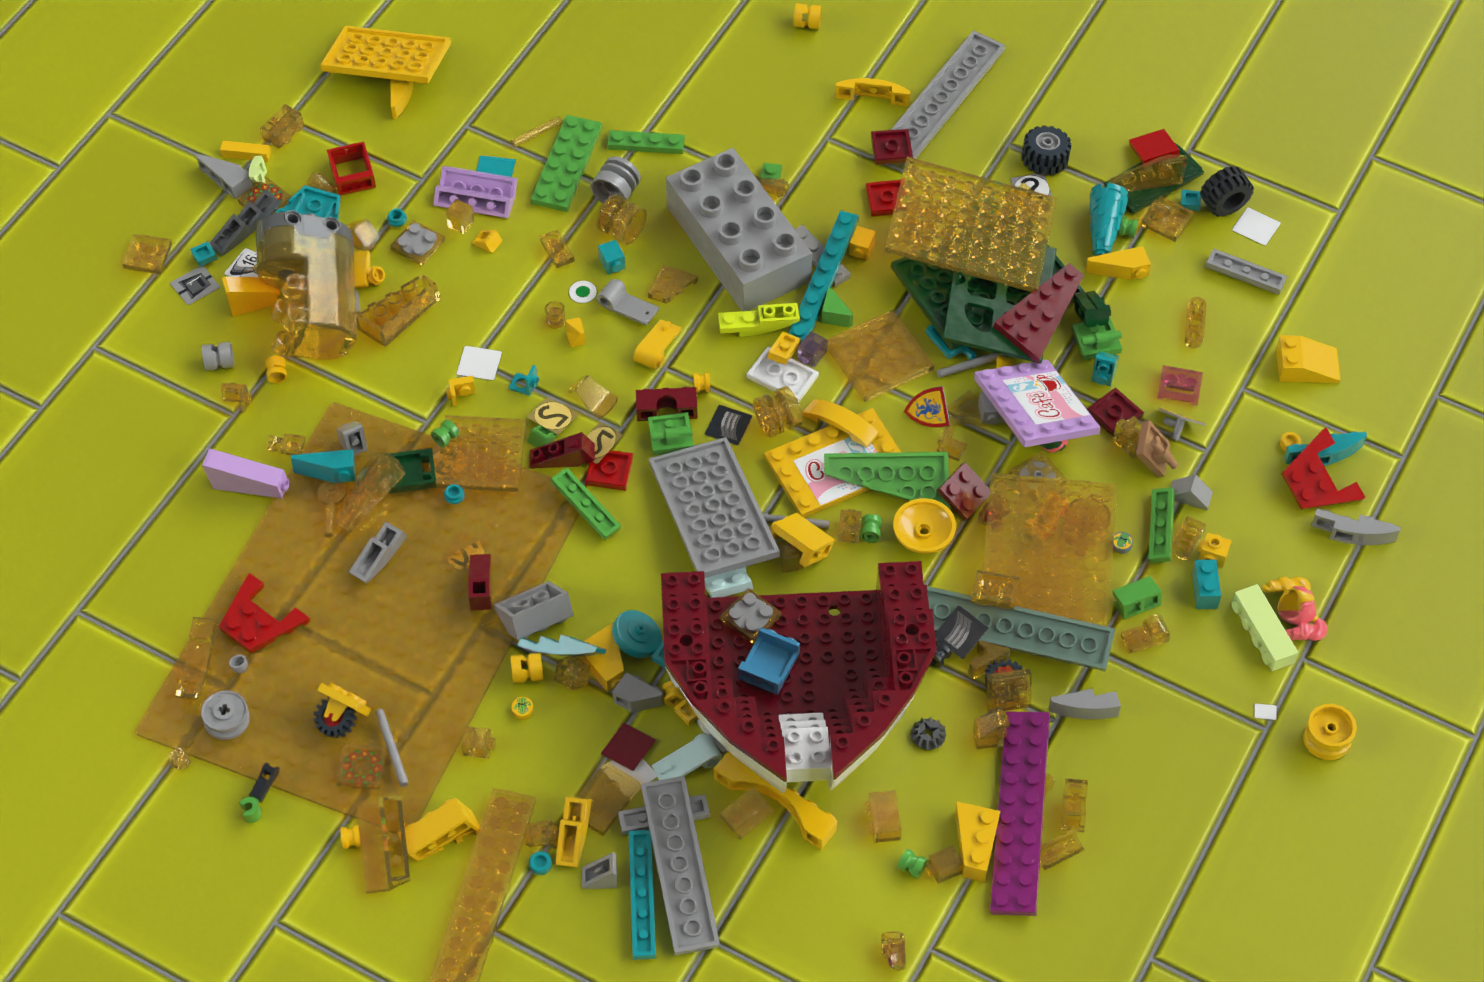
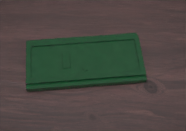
(1142, 198)

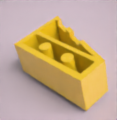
(439, 828)
(976, 838)

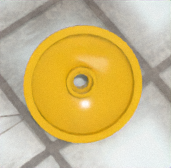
(928, 517)

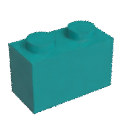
(1206, 584)

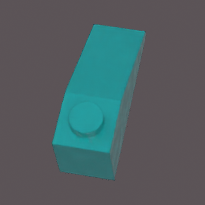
(327, 466)

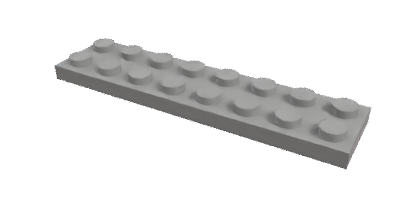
(680, 865)

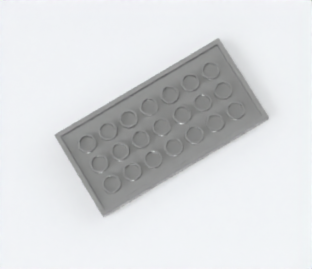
(713, 508)

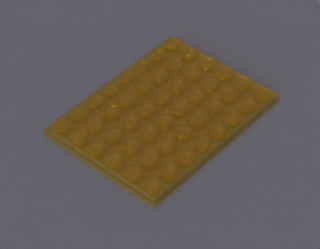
(971, 224)
(1056, 541)

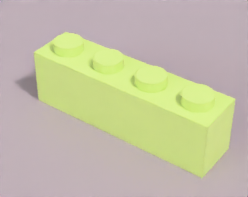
(1264, 627)

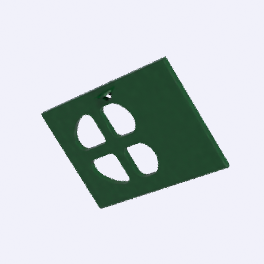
(961, 331)

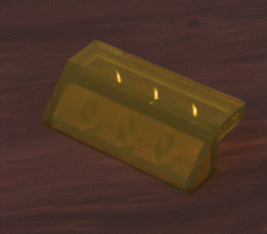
(383, 844)

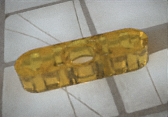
(1198, 329)

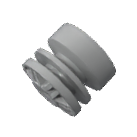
(615, 177)

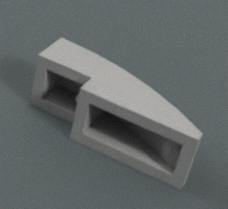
(378, 552)
(1086, 705)

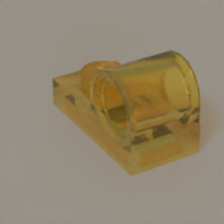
(1148, 635)

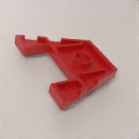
(1310, 480)
(253, 626)

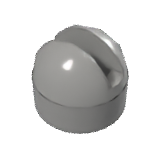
(238, 664)

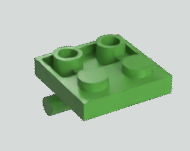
(1097, 339)
(670, 433)

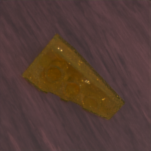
(1159, 172)

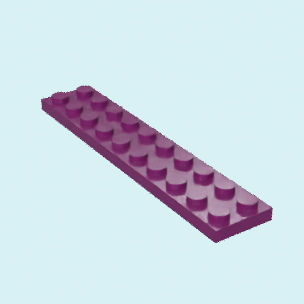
(1021, 815)

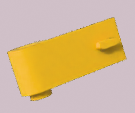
(652, 347)

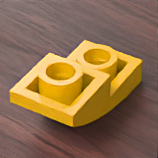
(361, 265)

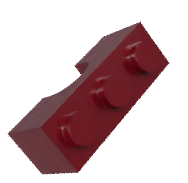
(652, 400)

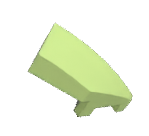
(257, 170)

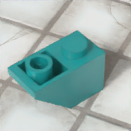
(1104, 368)

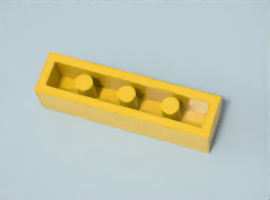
(244, 150)

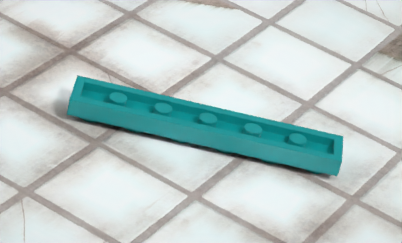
(642, 895)

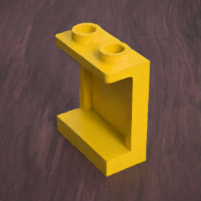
(804, 536)

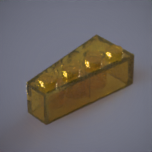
(398, 310)

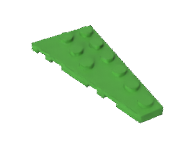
(894, 474)

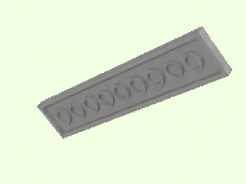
(948, 90)

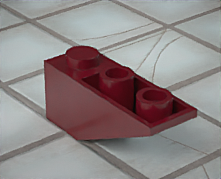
(566, 452)
(480, 582)

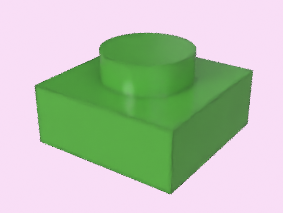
(771, 171)

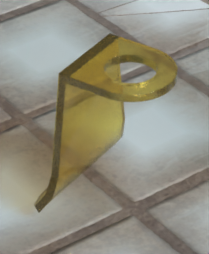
(594, 396)

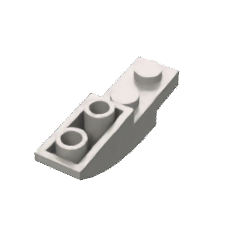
(1361, 532)

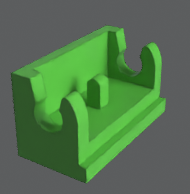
(1137, 597)

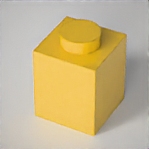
(862, 243)

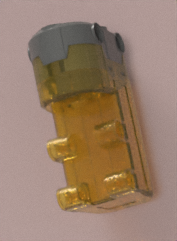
(315, 270)

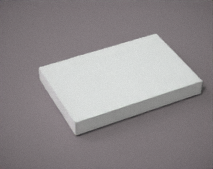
(776, 375)

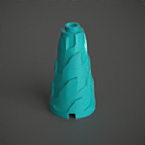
(1106, 214)

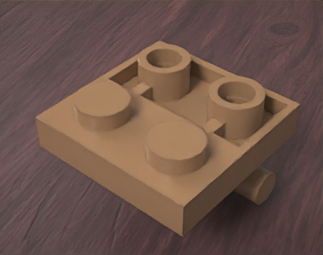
(1154, 449)

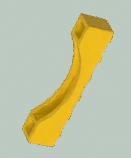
(814, 823)

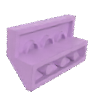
(483, 191)

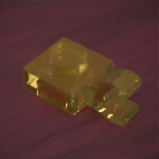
(288, 445)

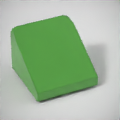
(541, 436)

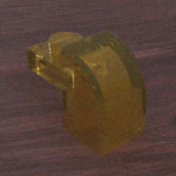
(1074, 805)

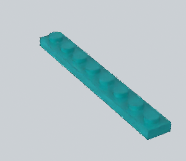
(824, 274)

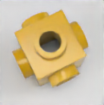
(1214, 548)

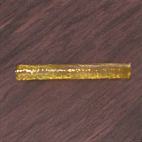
(536, 131)

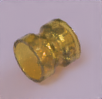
(555, 314)

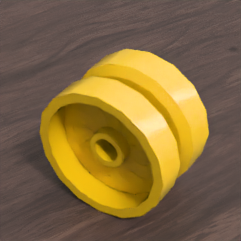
(1329, 732)

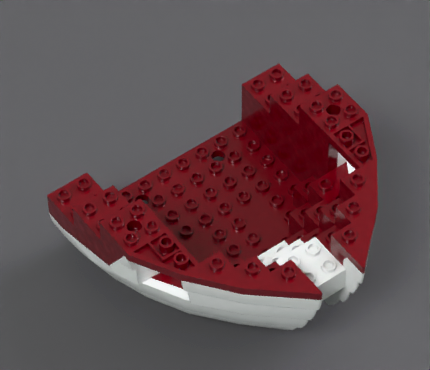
(843, 690)

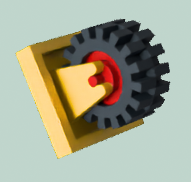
(337, 713)

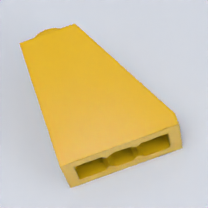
(248, 294)
(605, 667)

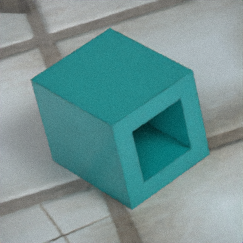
(611, 257)

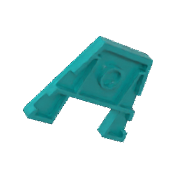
(314, 201)

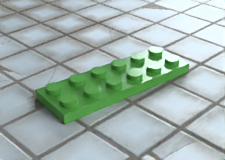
(566, 163)

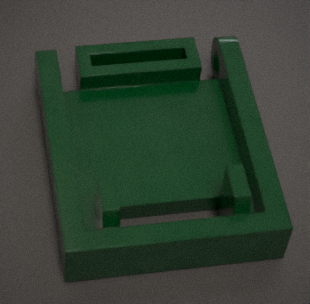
(412, 465)

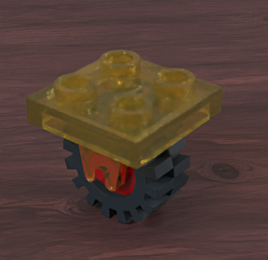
(1008, 685)

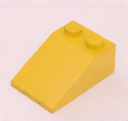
(1306, 360)

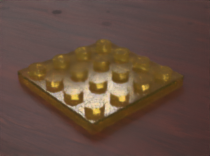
(879, 355)
(483, 455)

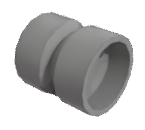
(217, 356)

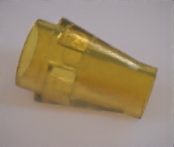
(320, 182)
(777, 187)

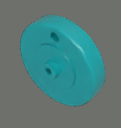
(636, 634)

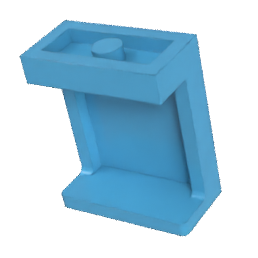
(769, 661)

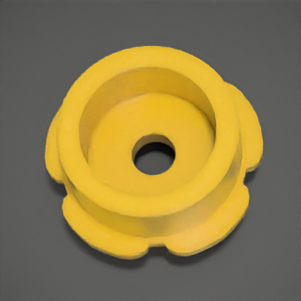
(375, 275)

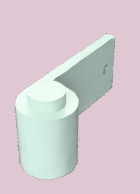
(697, 753)

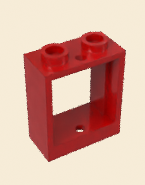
(352, 182)

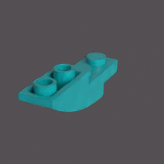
(1344, 446)

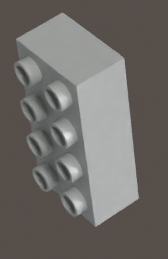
(738, 230)

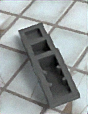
(244, 224)

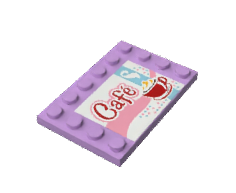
(1036, 403)

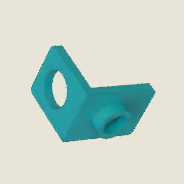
(531, 382)

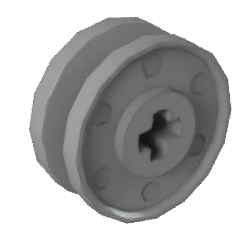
(225, 715)

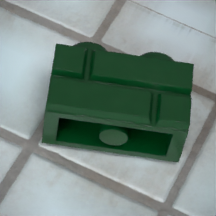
(1091, 309)

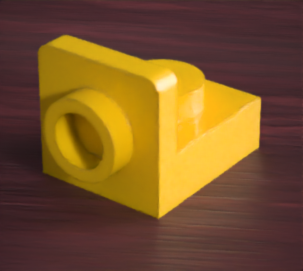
(460, 387)

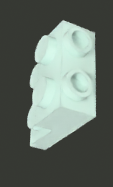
(728, 583)

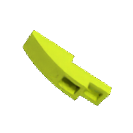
(761, 321)

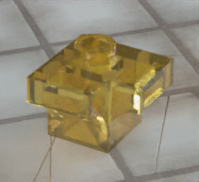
(1127, 435)

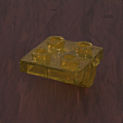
(1167, 218)

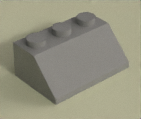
(534, 610)

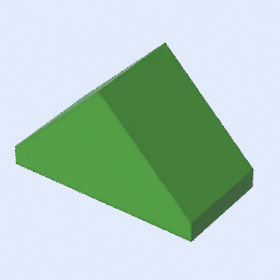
(835, 311)

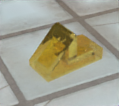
(988, 653)

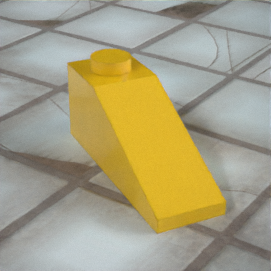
(1122, 264)

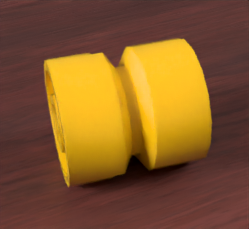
(814, 16)
(534, 664)

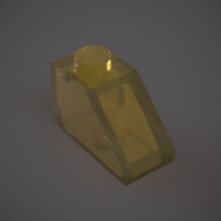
(363, 234)

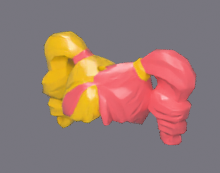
(1297, 608)

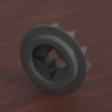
(923, 740)

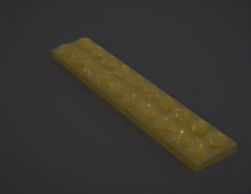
(484, 887)

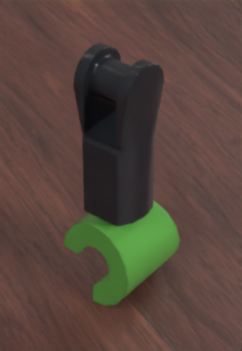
(259, 793)

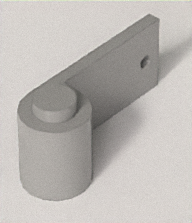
(617, 300)

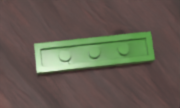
(646, 142)
(585, 503)
(1161, 525)

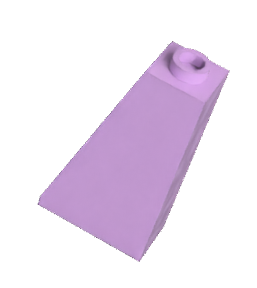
(244, 475)

